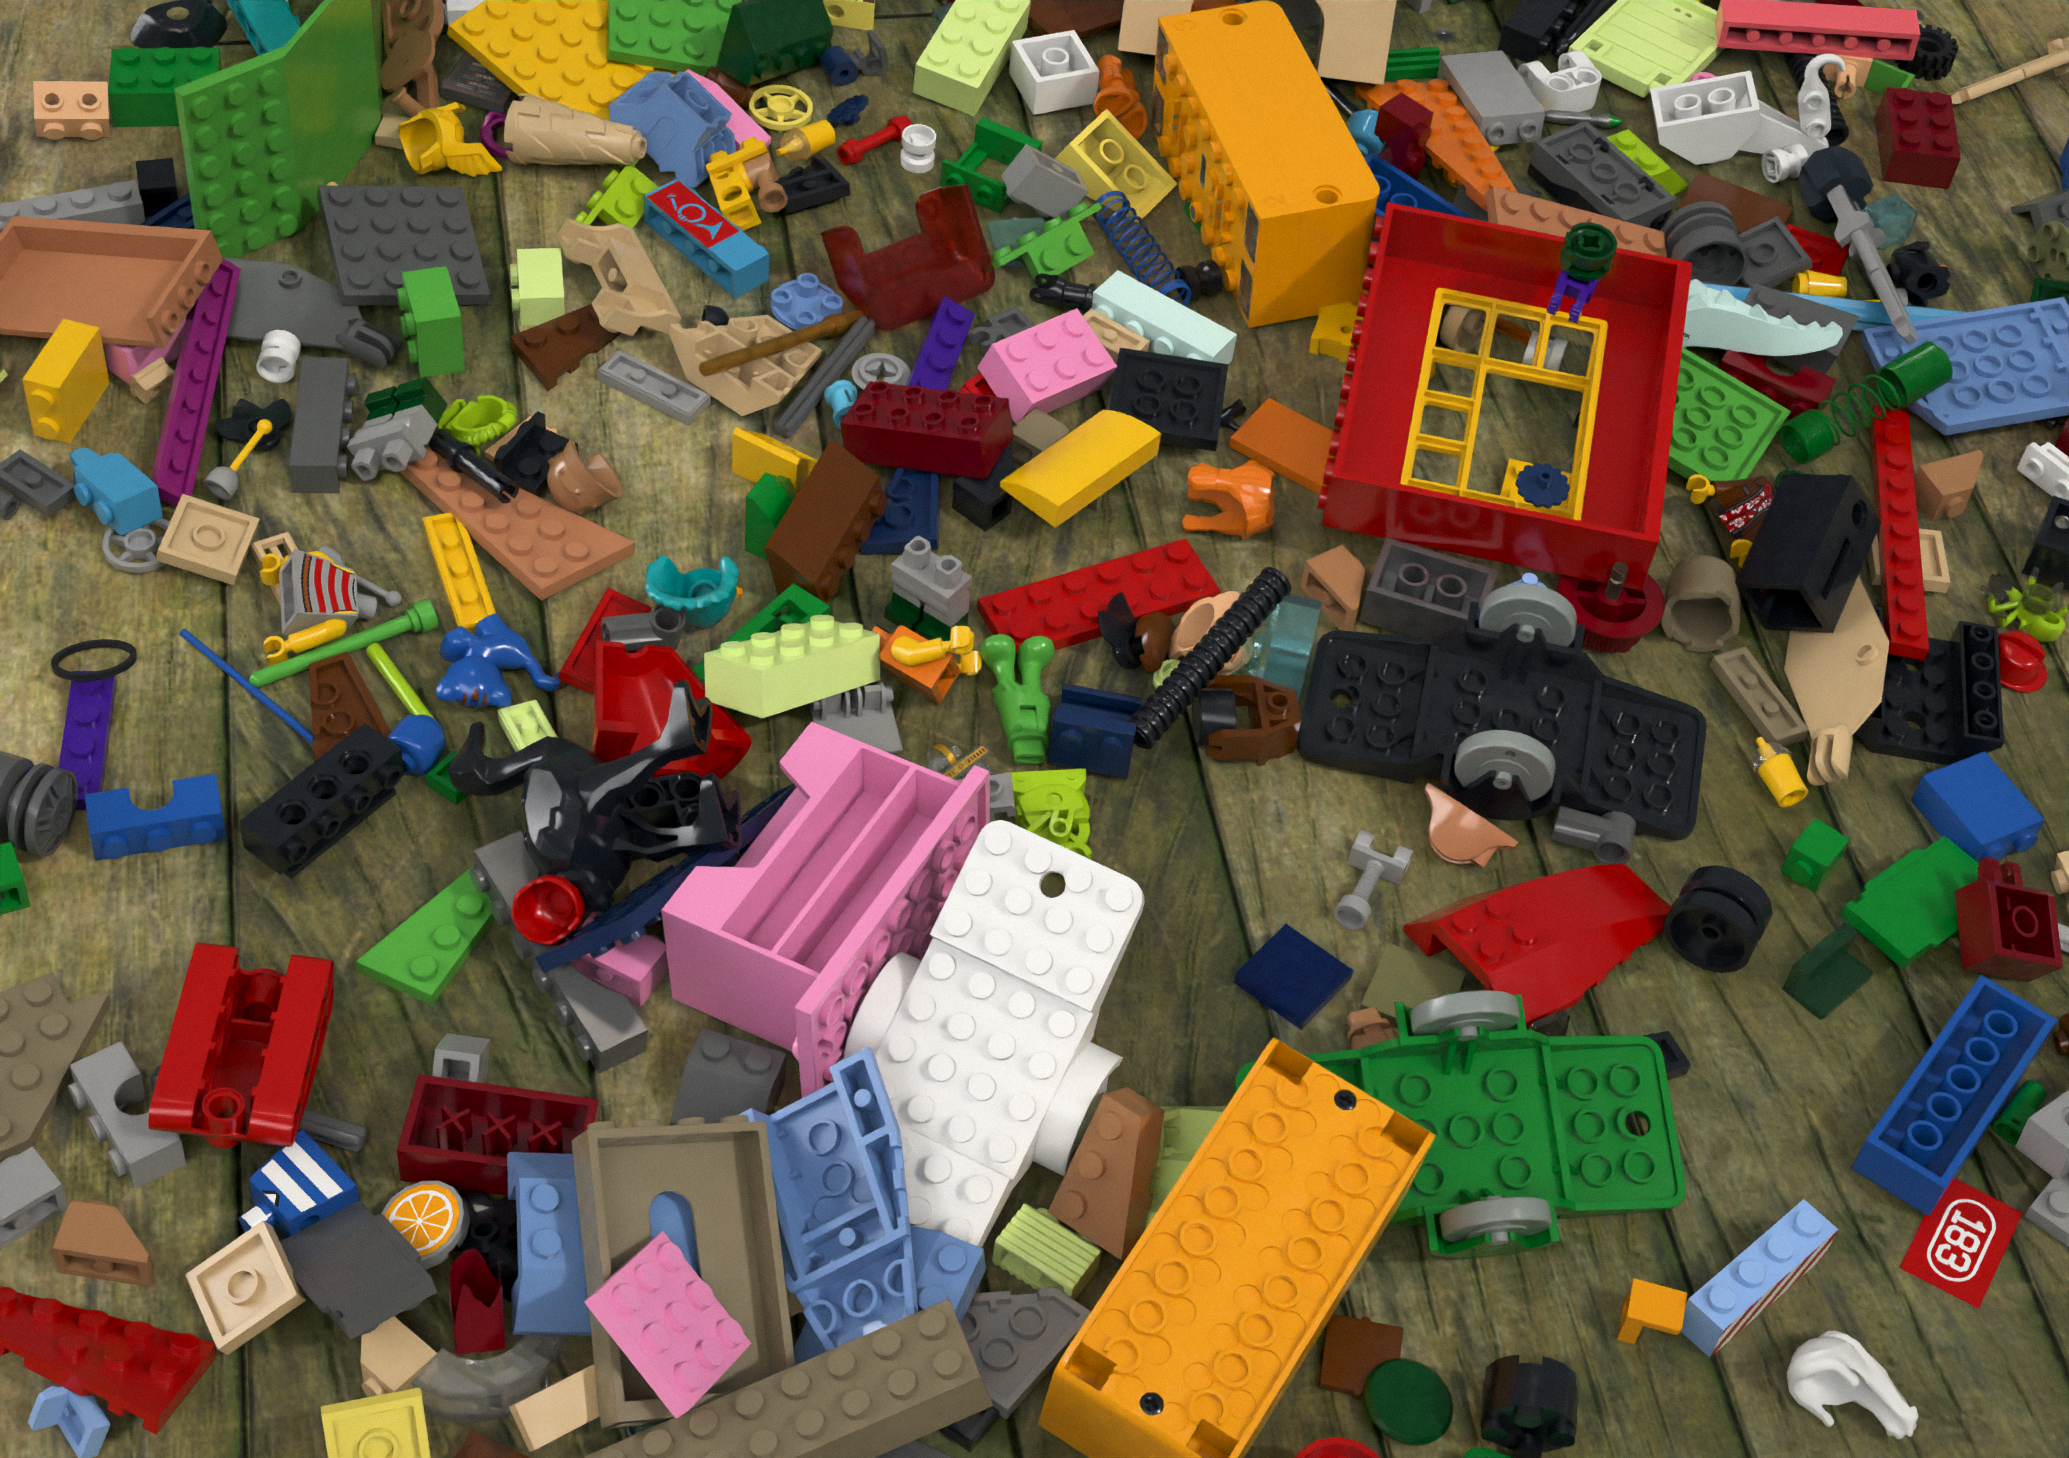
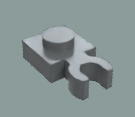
(1000, 327)

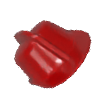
(2021, 662)

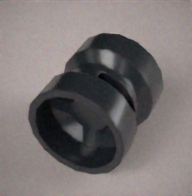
(1202, 279)

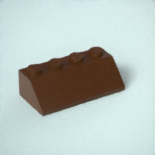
(825, 524)

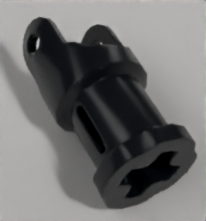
(1060, 292)

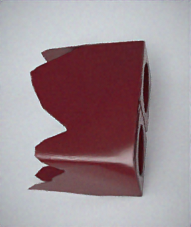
(476, 1305)

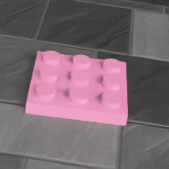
(668, 1324)

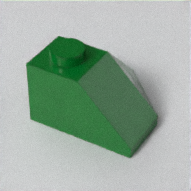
(765, 509)

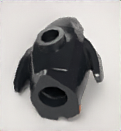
(1918, 273)

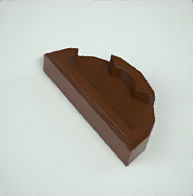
(1156, 636)

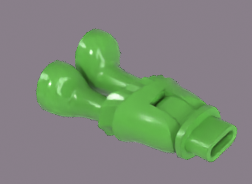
(1023, 707)

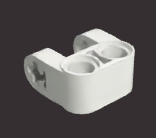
(1570, 88)

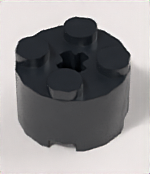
(1529, 1406)

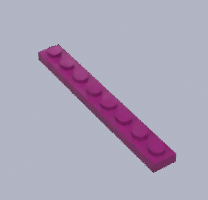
(194, 386)

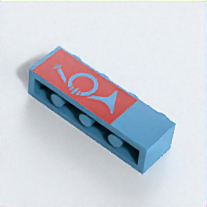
(706, 237)

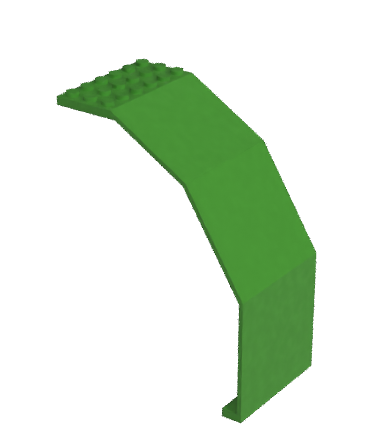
(282, 126)

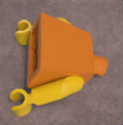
(928, 663)

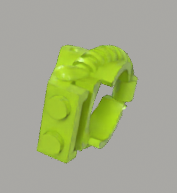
(478, 420)

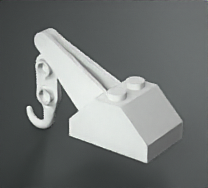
(1722, 115)

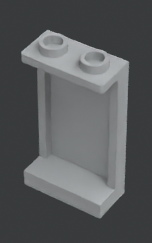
(1494, 96)

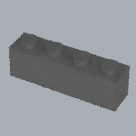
(321, 425)

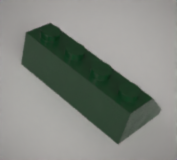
(773, 38)

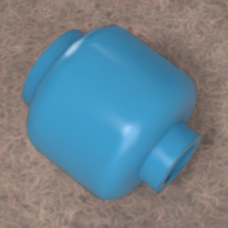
(1362, 128)

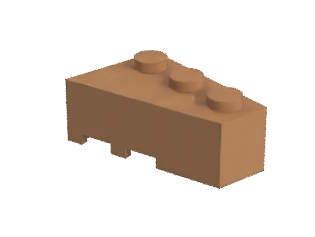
(1111, 1173)

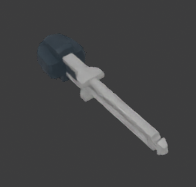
(1835, 185)

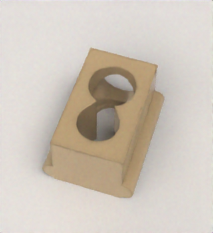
(152, 381)

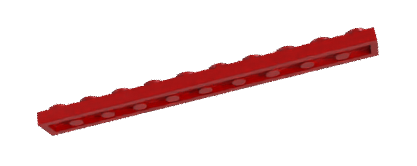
(1898, 535)

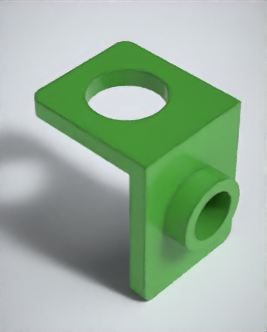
(1885, 75)

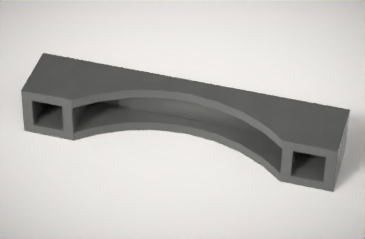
(601, 1019)

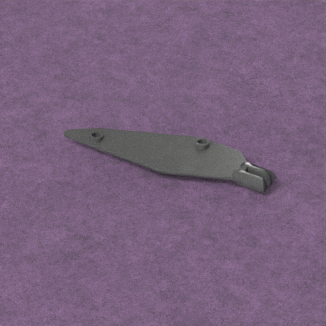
(307, 306)

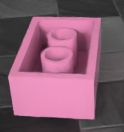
(1047, 365)

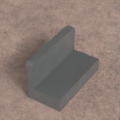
(2047, 208)

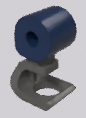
(843, 67)

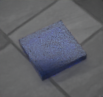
(1293, 976)

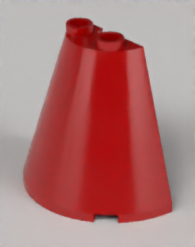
(635, 703)

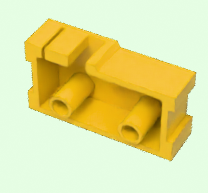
(1334, 330)

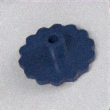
(848, 110)
(1542, 485)

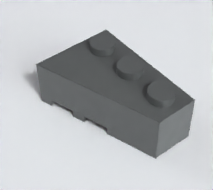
(1803, 312)

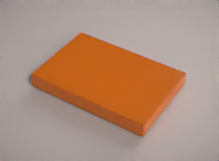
(1285, 444)

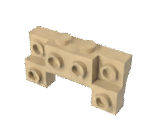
(630, 285)

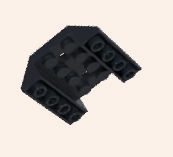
(1949, 697)

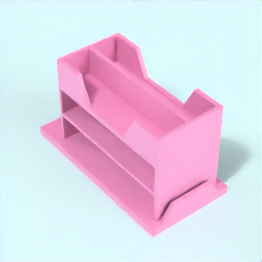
(823, 896)

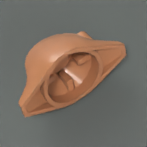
(1461, 834)

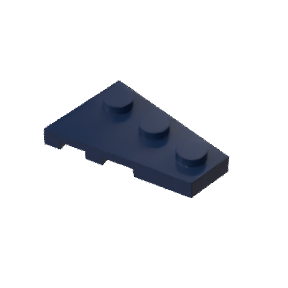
(909, 513)

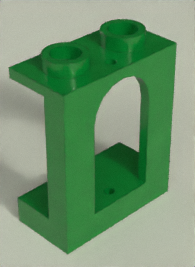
(990, 141)

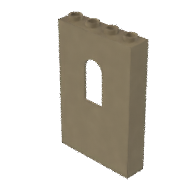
(731, 1194)

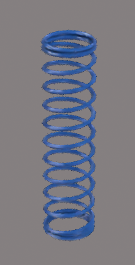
(1116, 217)

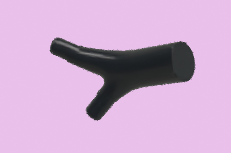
(1230, 413)

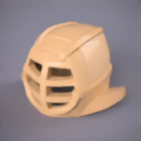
(1197, 623)

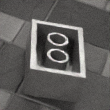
(1423, 590)

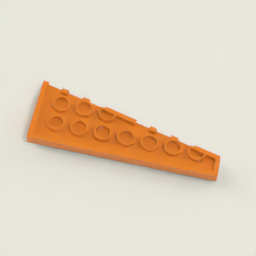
(1454, 139)

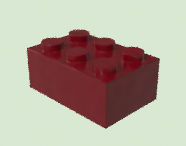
(1917, 138)

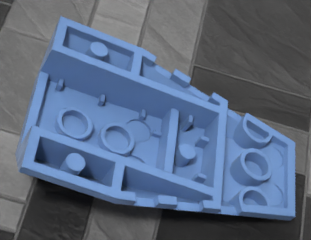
(843, 1203)
(550, 1252)

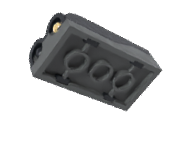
(1597, 177)

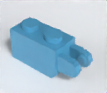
(115, 490)

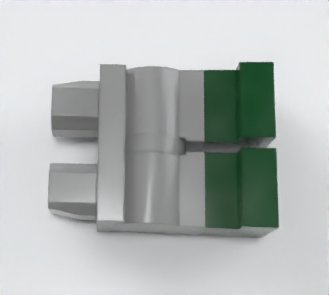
(396, 427)
(928, 591)

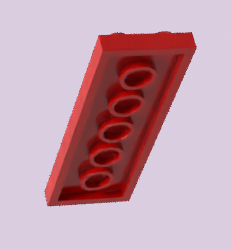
(1068, 604)

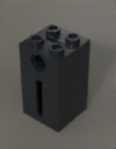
(1808, 553)

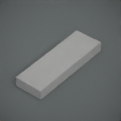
(653, 387)

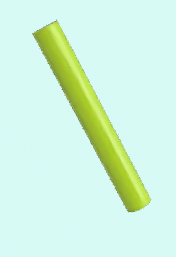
(396, 680)

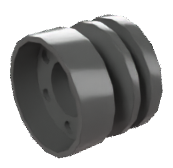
(1708, 239)
(35, 804)

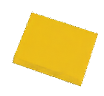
(759, 453)

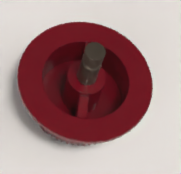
(1613, 614)

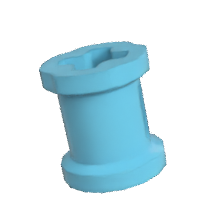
(838, 400)

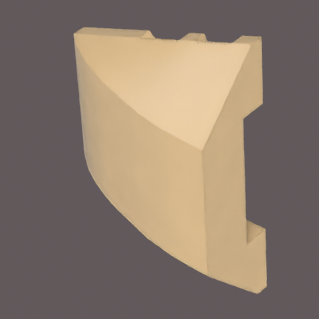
(750, 384)

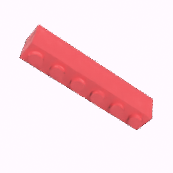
(1817, 28)

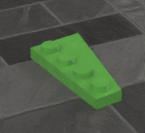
(432, 943)

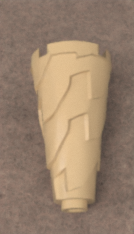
(560, 135)

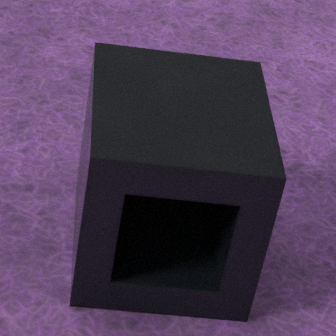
(156, 184)

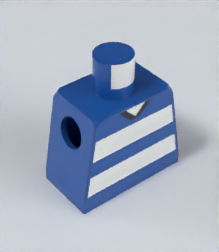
(298, 1188)

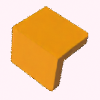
(1651, 1307)

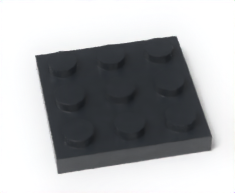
(1172, 396)

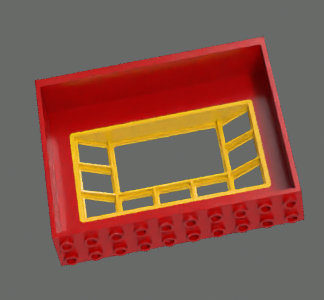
(1623, 416)

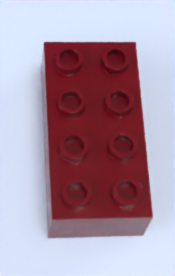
(927, 429)
(467, 1128)

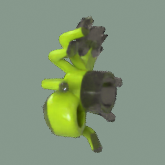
(2031, 606)

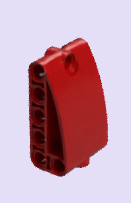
(243, 1049)

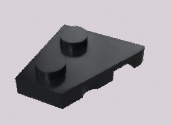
(813, 185)

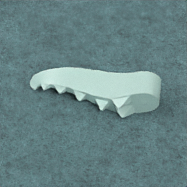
(1727, 323)

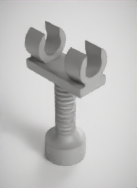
(1353, 909)

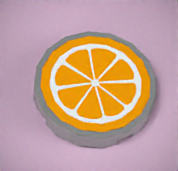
(430, 1219)

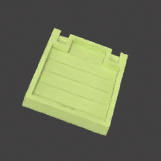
(1651, 43)

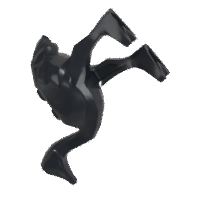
(579, 804)

